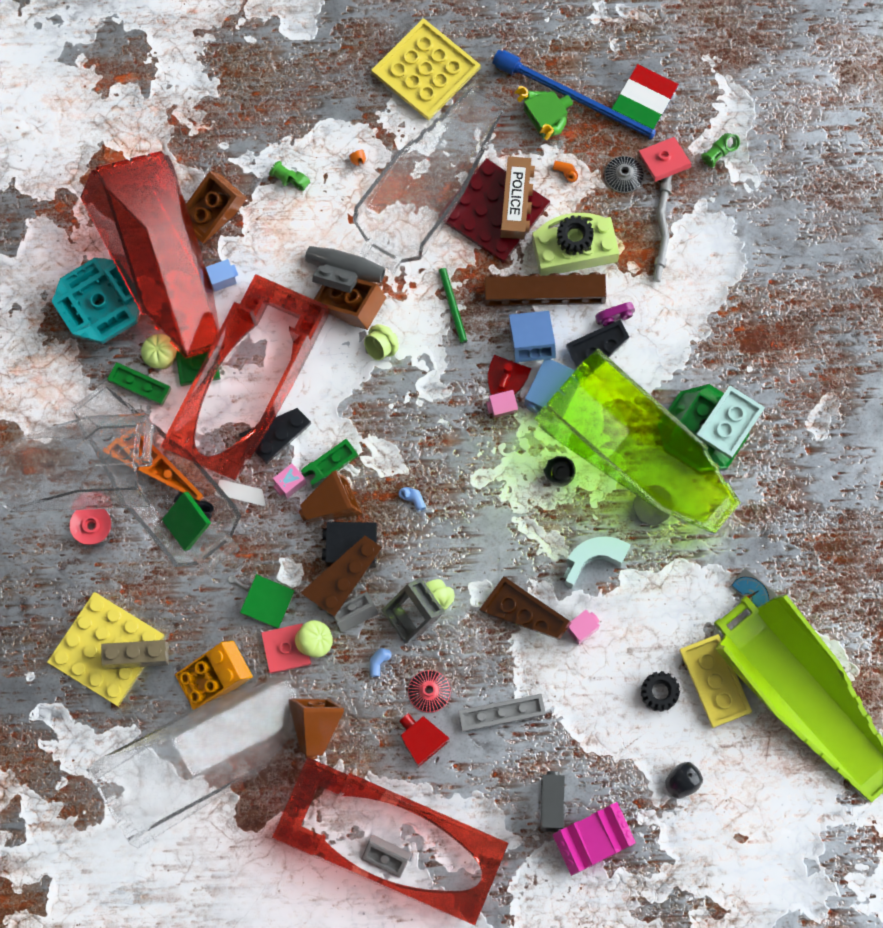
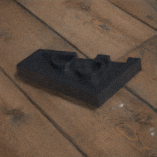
(607, 339)
(280, 434)

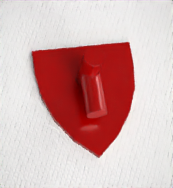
(506, 375)

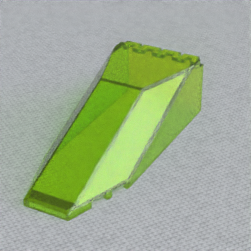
(638, 443)

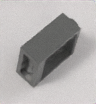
(425, 603)
(552, 802)

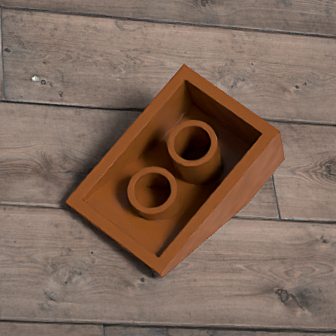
(213, 205)
(356, 307)

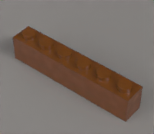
(545, 290)

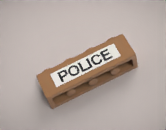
(516, 198)

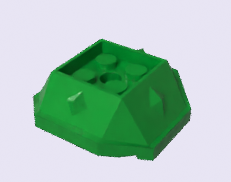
(693, 408)

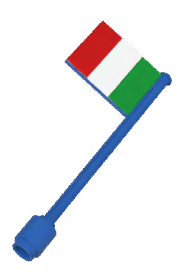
(637, 106)

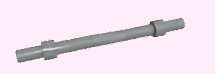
(660, 260)

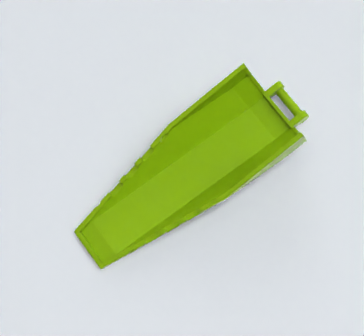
(804, 688)

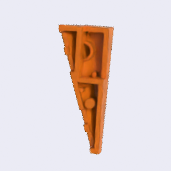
(167, 473)

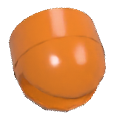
(358, 156)

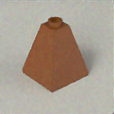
(330, 500)
(314, 723)

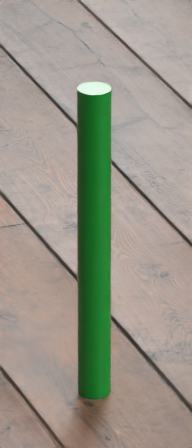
(453, 305)

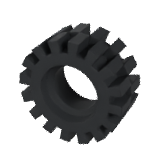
(575, 246)
(669, 682)

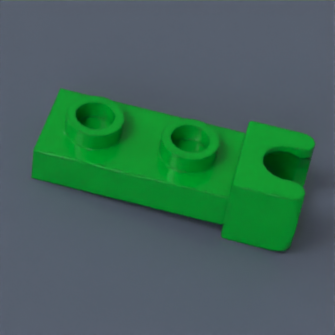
(332, 460)

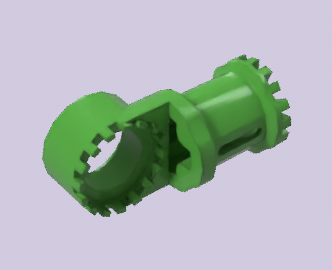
(720, 149)
(286, 176)

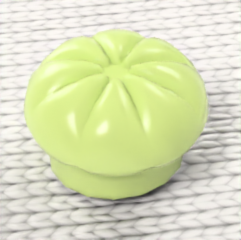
(381, 342)
(158, 351)
(443, 594)
(314, 639)

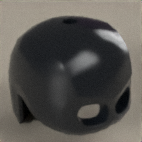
(680, 784)

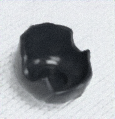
(560, 471)

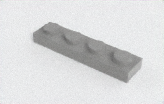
(502, 712)

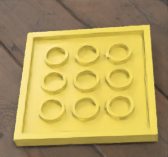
(426, 69)
(80, 648)

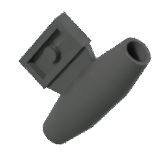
(342, 269)

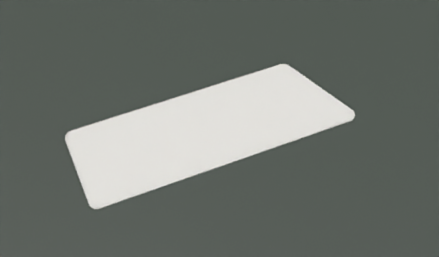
(242, 492)

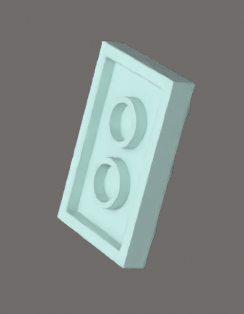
(730, 422)

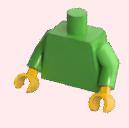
(545, 110)

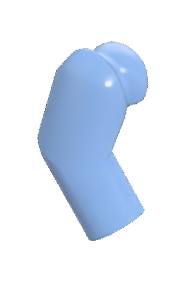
(414, 496)
(375, 661)

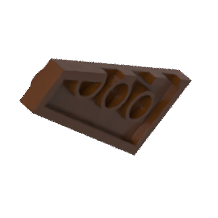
(339, 580)
(521, 608)

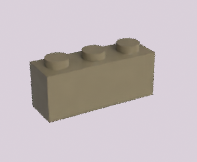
(135, 654)

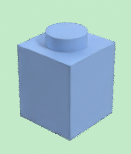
(222, 274)

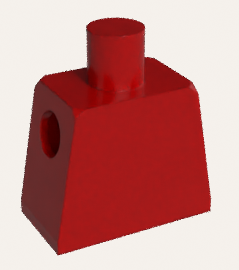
(422, 738)

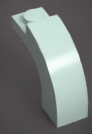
(596, 548)

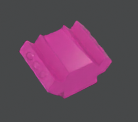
(594, 839)

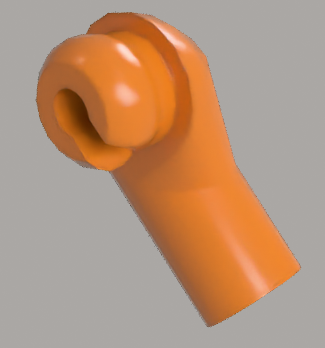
(568, 170)

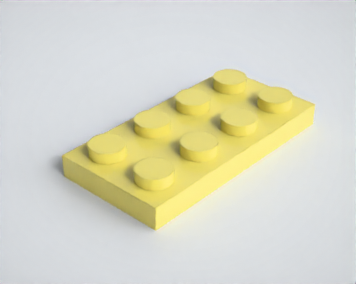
(715, 682)

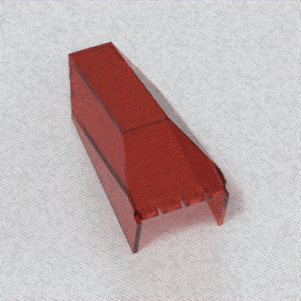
(155, 247)

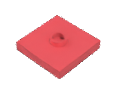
(664, 159)
(282, 650)

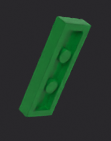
(139, 384)

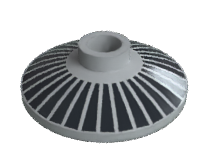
(624, 182)

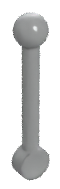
(232, 579)

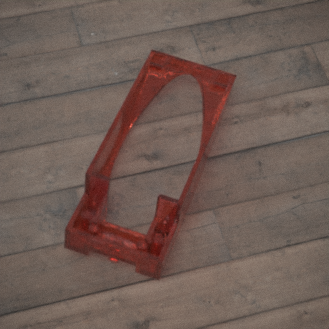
(238, 323)
(483, 847)

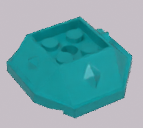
(82, 288)

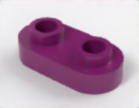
(608, 316)

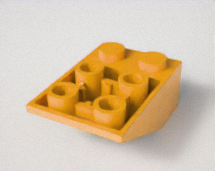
(213, 674)

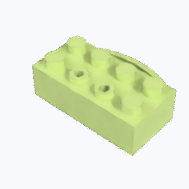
(554, 260)

